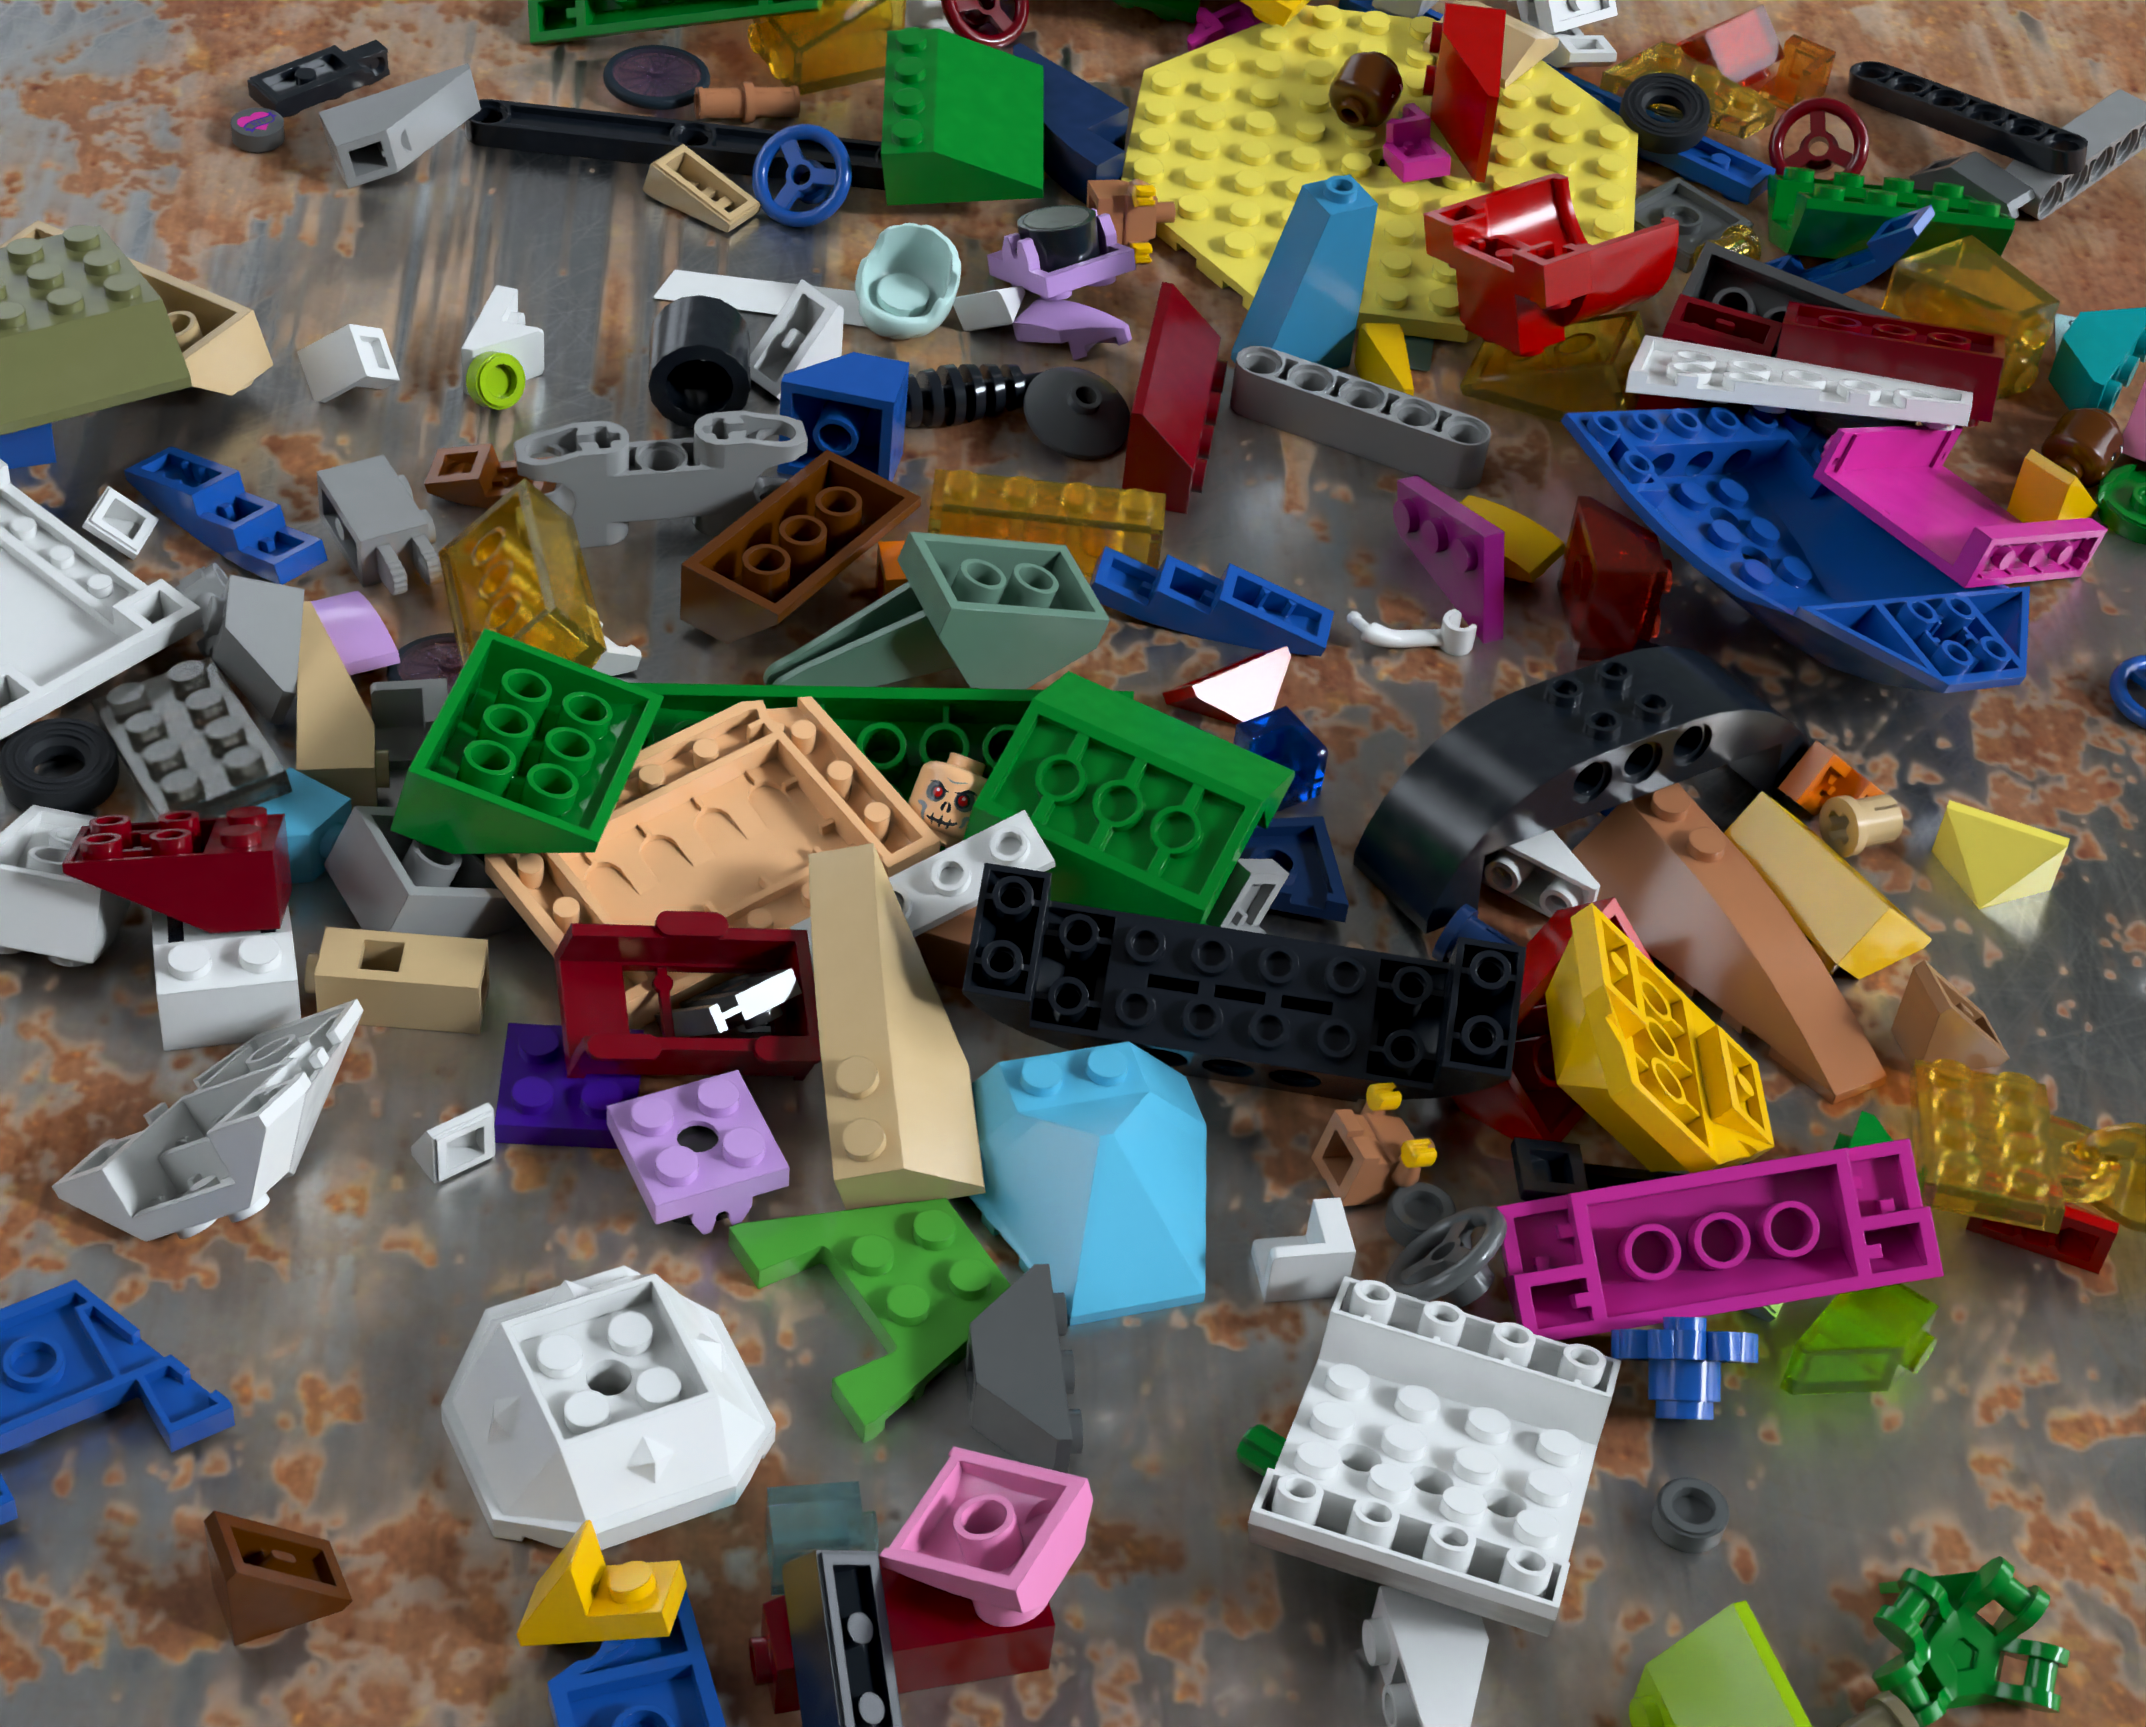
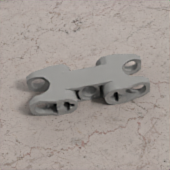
(697, 477)

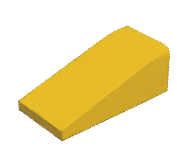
(1383, 356)

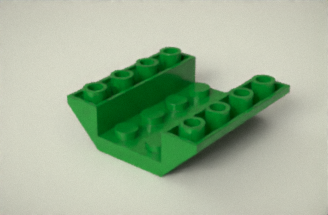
(1844, 213)
(1130, 800)

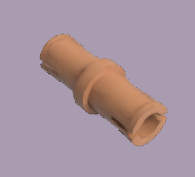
(746, 102)

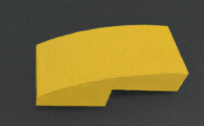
(1527, 545)

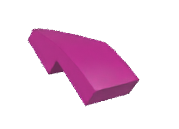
(1410, 148)

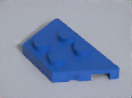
(640, 1683)

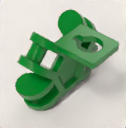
(1958, 1654)

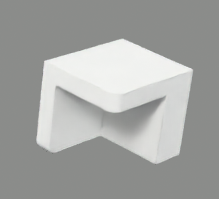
(347, 360)
(1307, 1264)

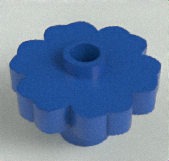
(1684, 1363)

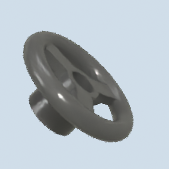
(1452, 1265)

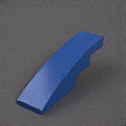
(218, 512)
(1228, 610)

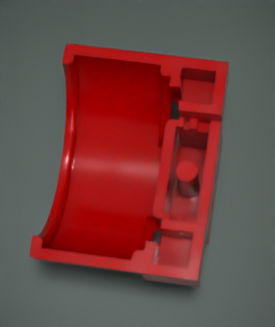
(1530, 268)

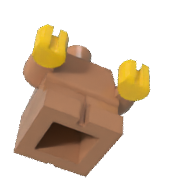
(1132, 210)
(1371, 1152)

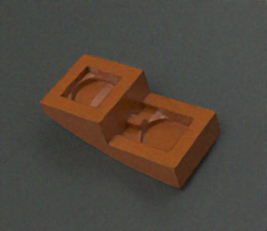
(475, 476)

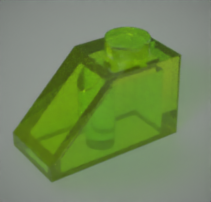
(1863, 1342)

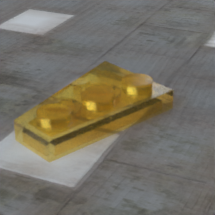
(1732, 107)

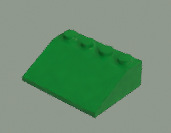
(959, 121)
(524, 754)

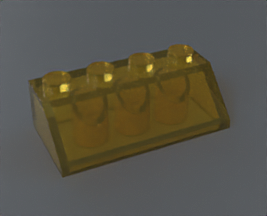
(1049, 513)
(523, 578)

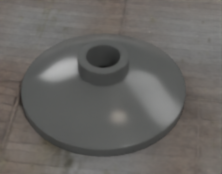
(1077, 413)

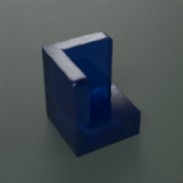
(1287, 741)

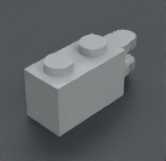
(378, 524)

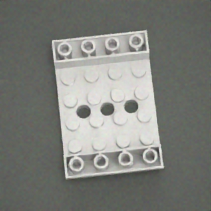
(1447, 1410)

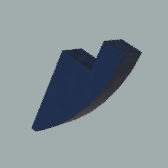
(1081, 128)

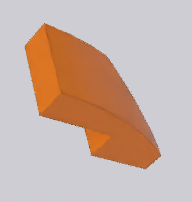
(1824, 776)

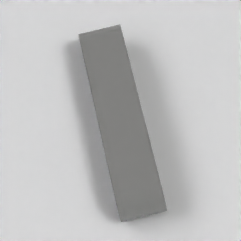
(2114, 135)
(1360, 417)

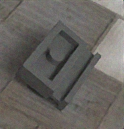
(735, 1002)

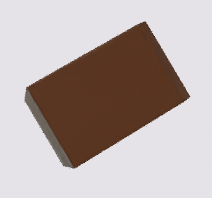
(270, 1576)

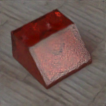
(1738, 47)
(1610, 582)

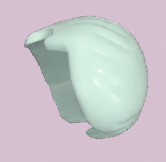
(908, 281)

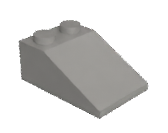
(413, 886)

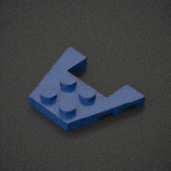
(77, 1357)

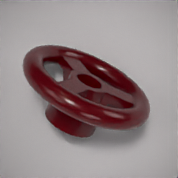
(968, 15)
(1803, 158)

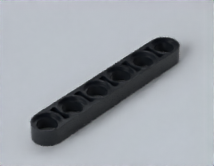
(1968, 118)

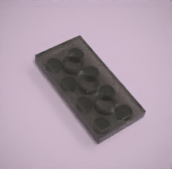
(190, 742)

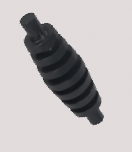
(964, 393)

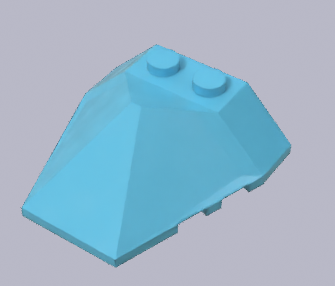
(1098, 1175)

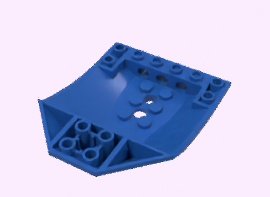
(1822, 570)

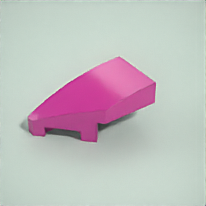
(1220, 24)

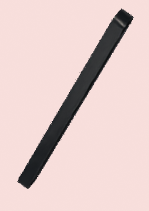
(649, 138)

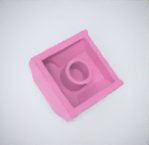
(994, 1534)

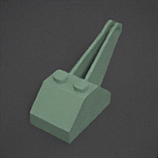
(969, 603)

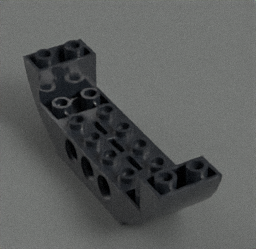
(1242, 1000)

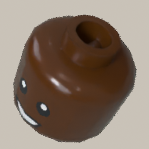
(1366, 89)
(2085, 444)

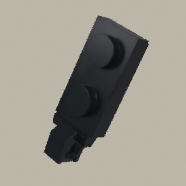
(319, 77)

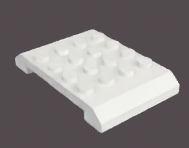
(70, 612)

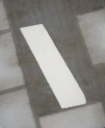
(750, 294)

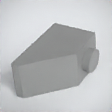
(258, 641)

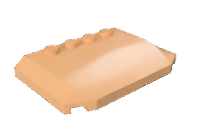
(719, 827)

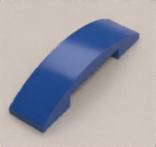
(1861, 267)

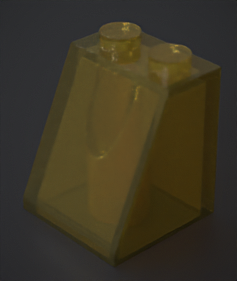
(828, 46)
(1978, 291)

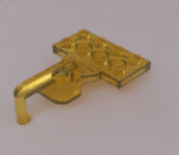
(2002, 1157)

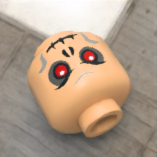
(946, 795)

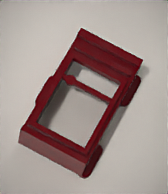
(595, 1007)

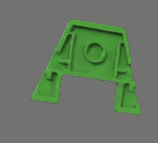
(909, 1275)

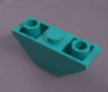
(2099, 357)

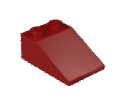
(1466, 81)

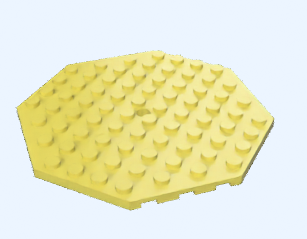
(1252, 122)

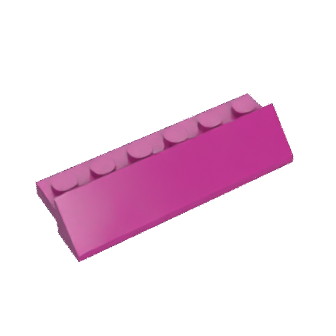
(1718, 1241)

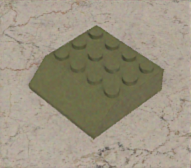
(79, 330)

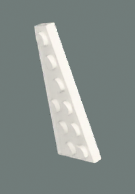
(1775, 384)

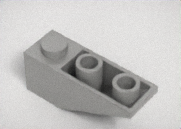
(397, 125)

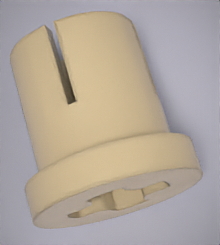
(1854, 824)

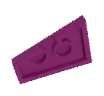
(1457, 551)

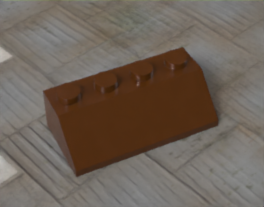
(789, 547)

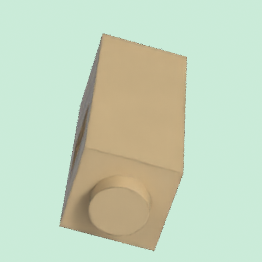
(402, 978)

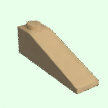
(333, 723)

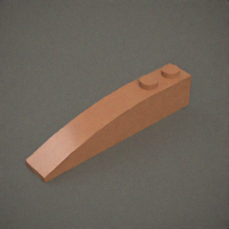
(1728, 938)

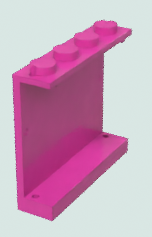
(1903, 487)

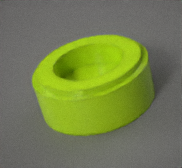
(495, 380)

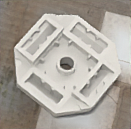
(604, 1410)

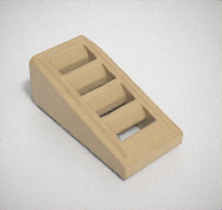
(691, 183)

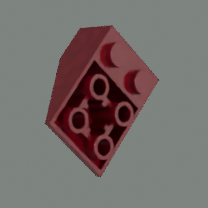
(1718, 327)
(196, 870)

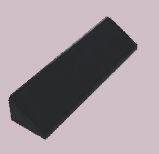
(841, 1640)

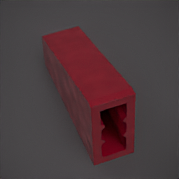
(933, 1642)

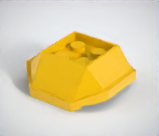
(1650, 1057)

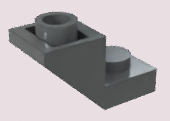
(1980, 180)

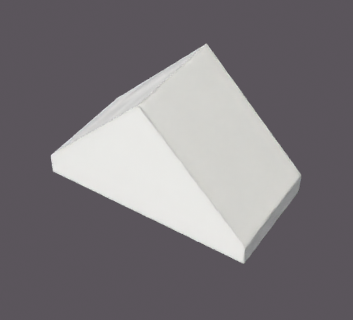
(800, 336)

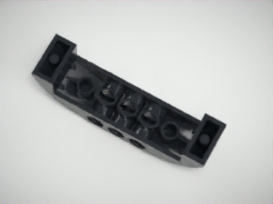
(1560, 757)

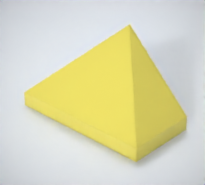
(1996, 856)

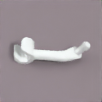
(1449, 638)

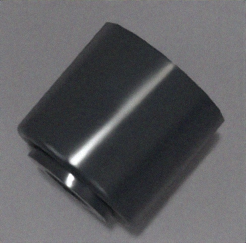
(698, 359)

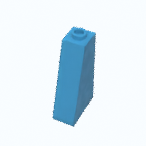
(1315, 276)

